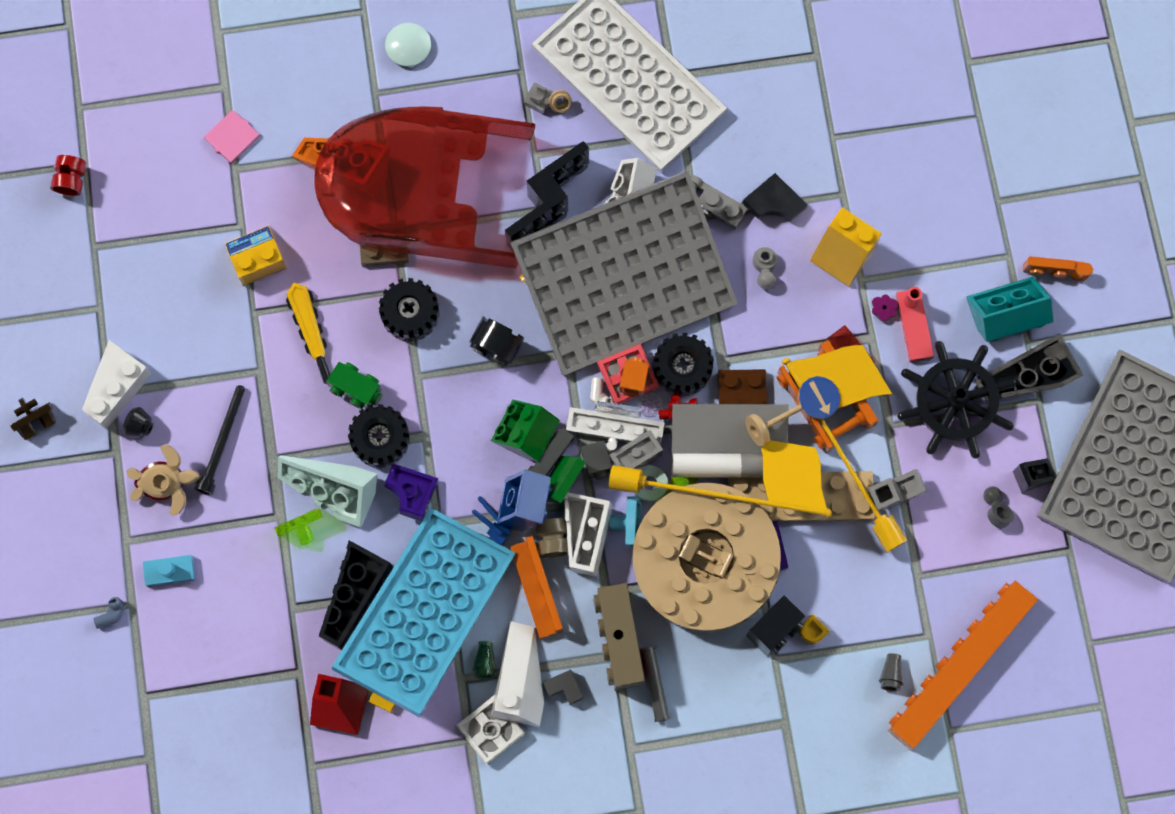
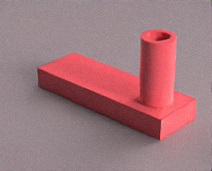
(914, 324)

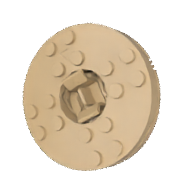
(706, 558)

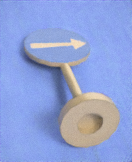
(816, 397)

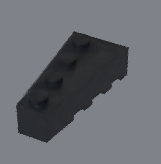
(356, 588)

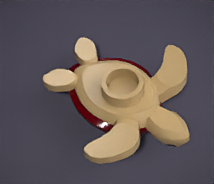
(163, 480)

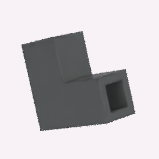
(564, 683)

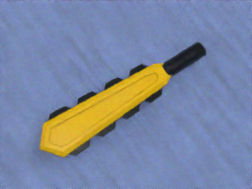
(305, 315)

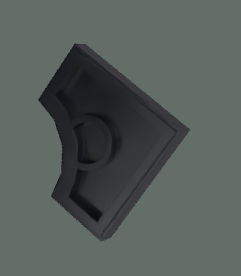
(774, 198)

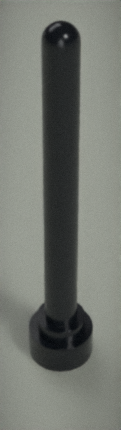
(206, 483)

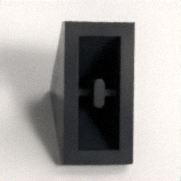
(1033, 474)

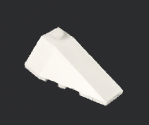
(519, 683)

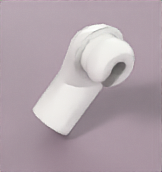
(596, 392)

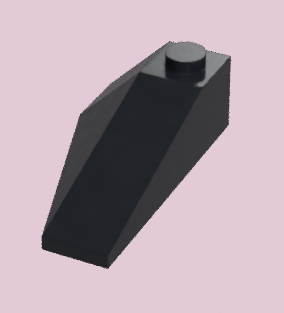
(1038, 369)

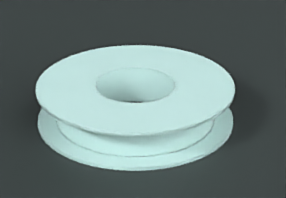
(657, 493)

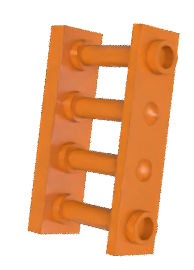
(863, 416)

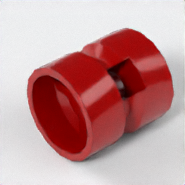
(68, 174)

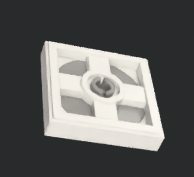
(489, 734)

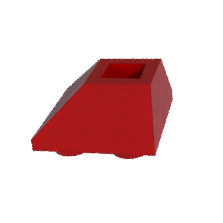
(338, 704)

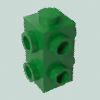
(359, 388)

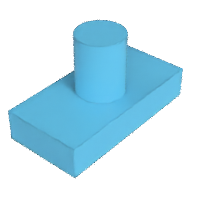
(630, 521)
(168, 570)

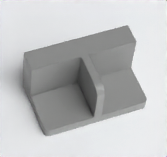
(638, 452)

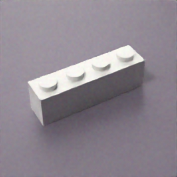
(631, 177)

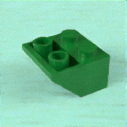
(525, 429)

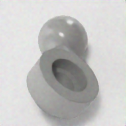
(766, 278)

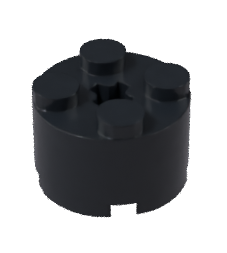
(495, 340)

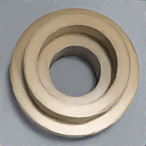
(564, 105)

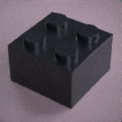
(775, 626)

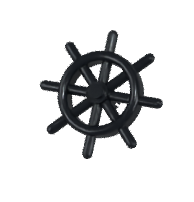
(957, 399)

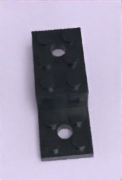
(547, 195)

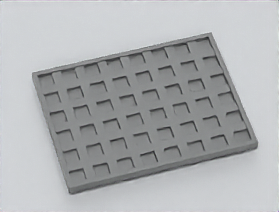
(624, 273)

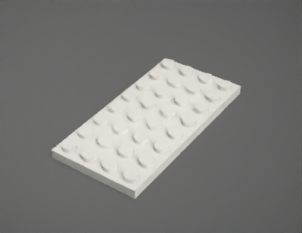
(629, 79)

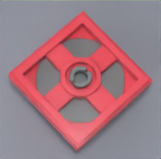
(612, 370)

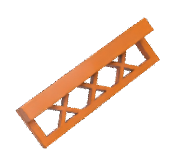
(536, 589)

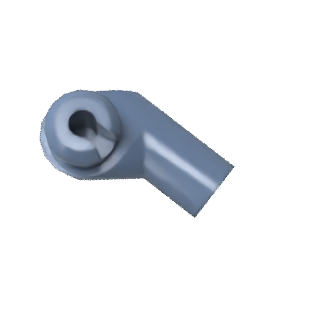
(113, 614)

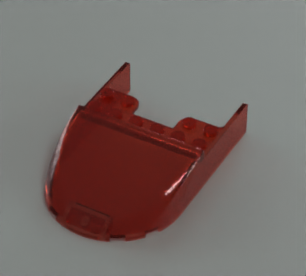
(396, 178)

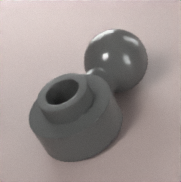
(999, 514)

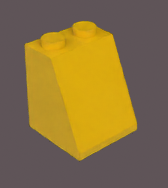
(845, 247)

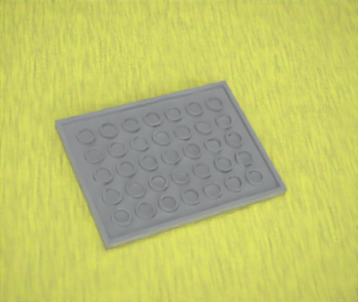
(1121, 470)

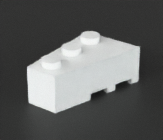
(587, 530)

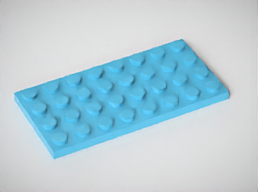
(424, 612)

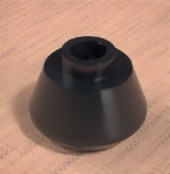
(137, 423)

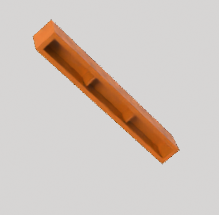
(962, 665)

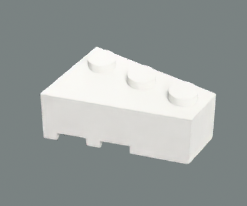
(114, 385)

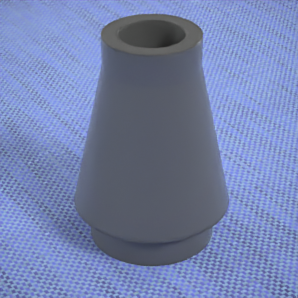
(891, 676)

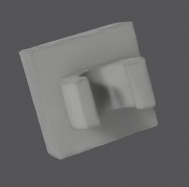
(538, 98)

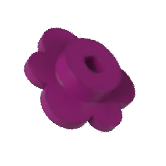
(889, 304)

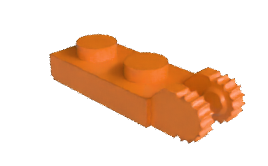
(1058, 267)

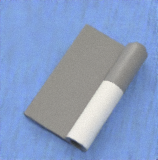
(715, 440)

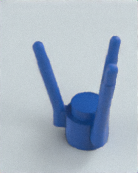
(496, 532)

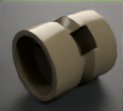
(552, 538)

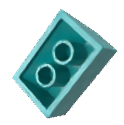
(1010, 309)

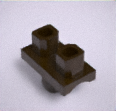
(43, 413)

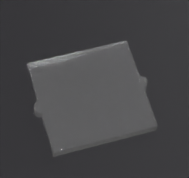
(618, 409)

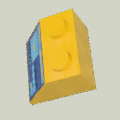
(255, 255)

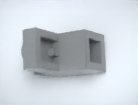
(898, 490)

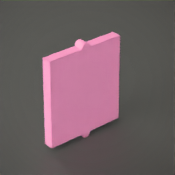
(231, 136)

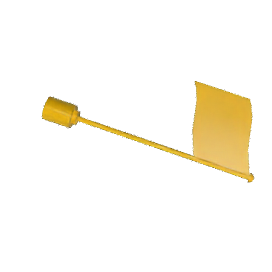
(856, 380)
(789, 480)

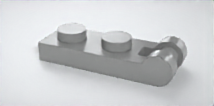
(719, 204)

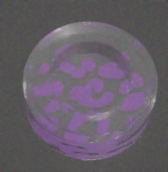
(650, 405)

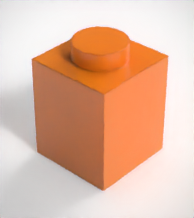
(634, 376)

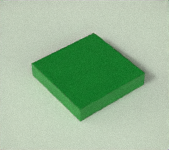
(564, 476)

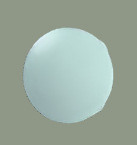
(408, 44)

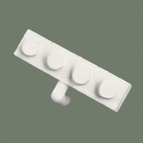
(611, 426)

